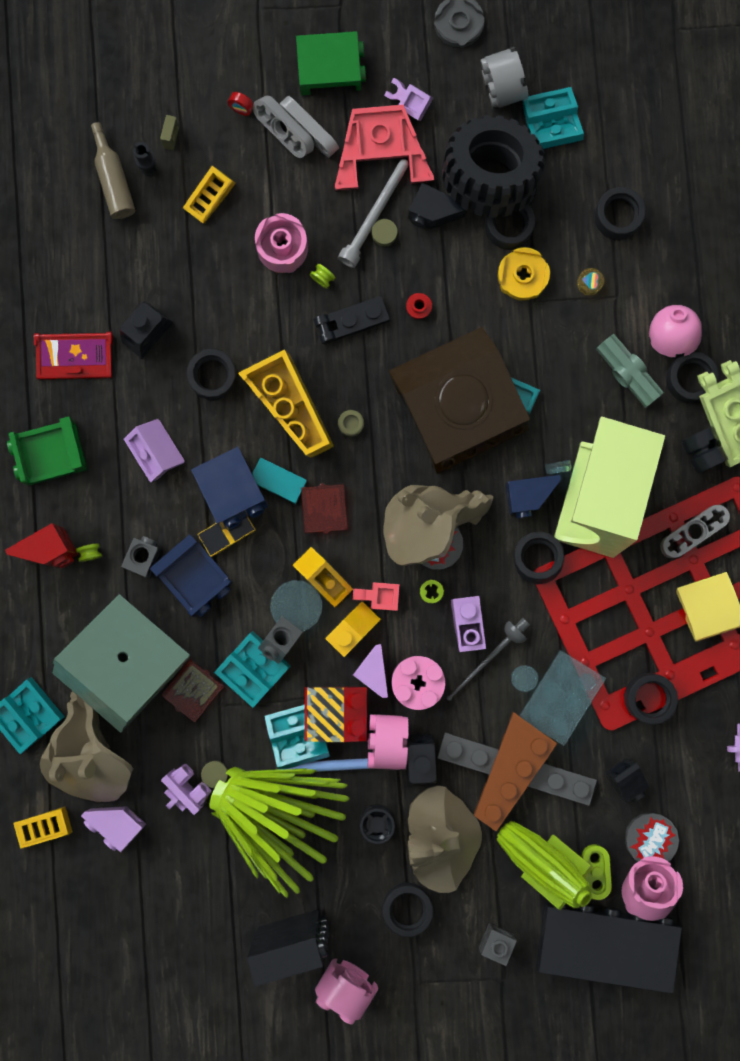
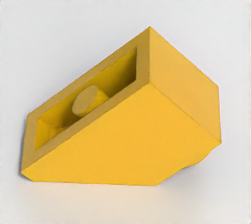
(323, 576)
(352, 629)

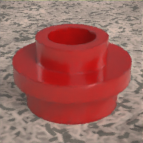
(419, 313)

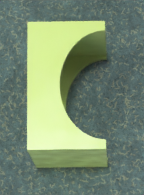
(609, 488)

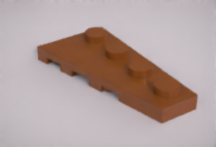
(516, 764)

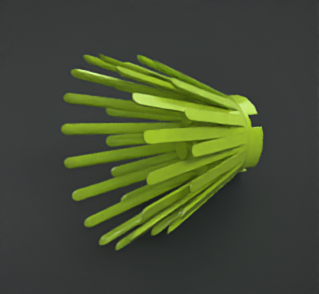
(252, 800)

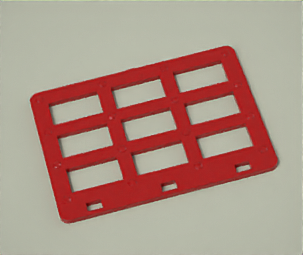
(683, 674)

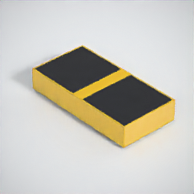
(217, 540)

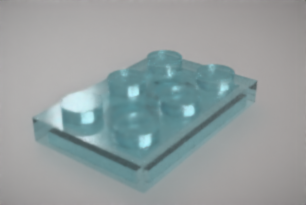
(562, 697)

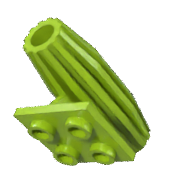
(548, 865)

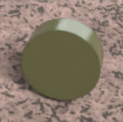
(384, 232)
(351, 423)
(213, 772)

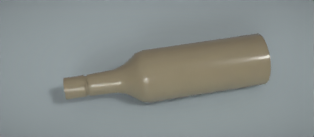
(112, 177)

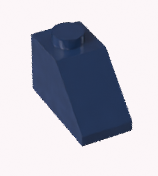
(529, 494)

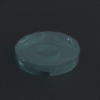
(297, 603)

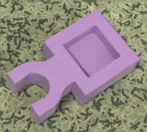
(414, 100)

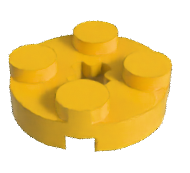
(514, 262)

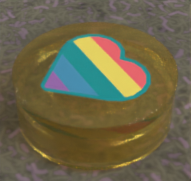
(590, 281)

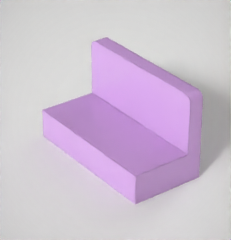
(153, 449)

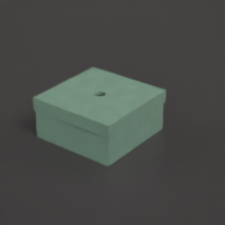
(119, 663)

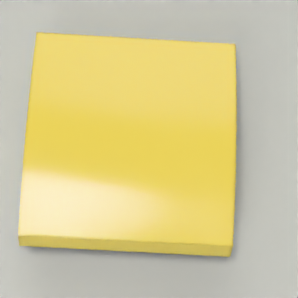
(710, 606)

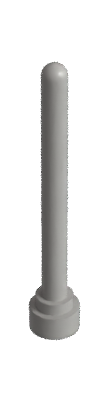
(350, 254)

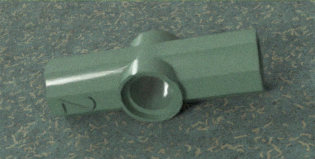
(629, 370)

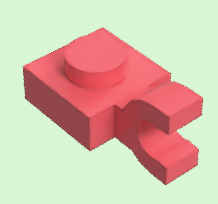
(382, 596)

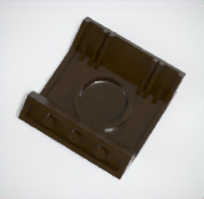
(461, 399)

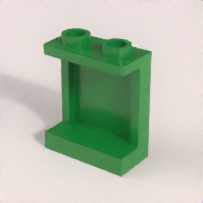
(329, 61)
(47, 452)

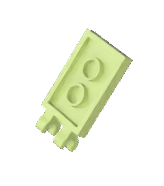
(723, 408)

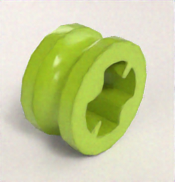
(322, 276)
(89, 552)
(423, 592)

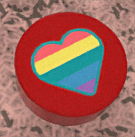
(240, 103)

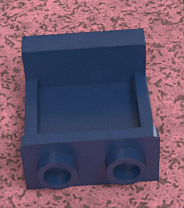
(229, 489)
(192, 576)

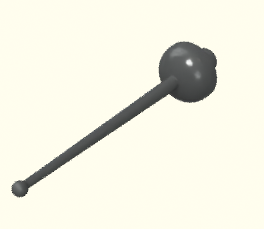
(513, 633)

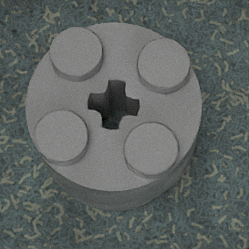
(504, 78)

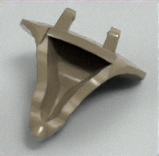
(423, 521)
(80, 757)
(442, 839)

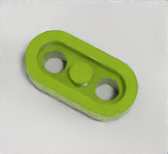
(599, 871)

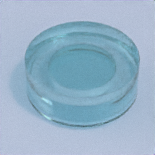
(558, 467)
(524, 678)

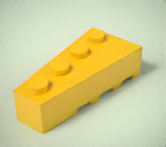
(286, 397)

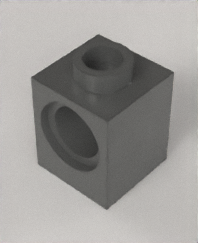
(131, 562)
(286, 633)
(497, 944)

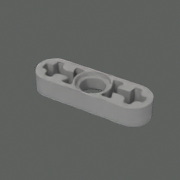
(271, 114)
(320, 137)
(714, 526)

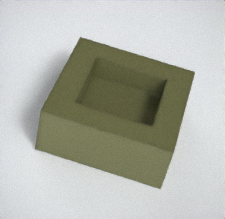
(169, 132)

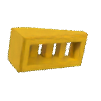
(215, 200)
(62, 820)

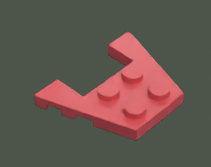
(379, 135)

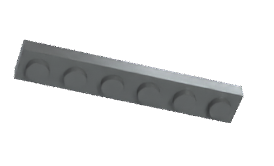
(548, 778)

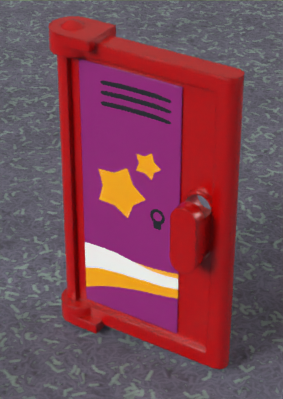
(72, 352)

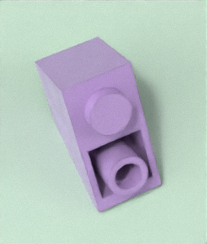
(468, 623)
(115, 824)

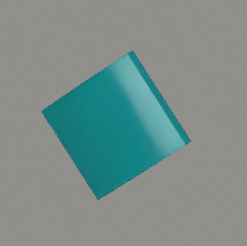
(553, 117)
(250, 671)
(27, 715)
(287, 736)

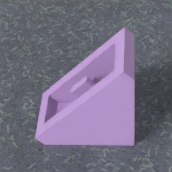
(372, 672)

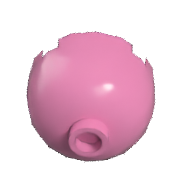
(675, 331)

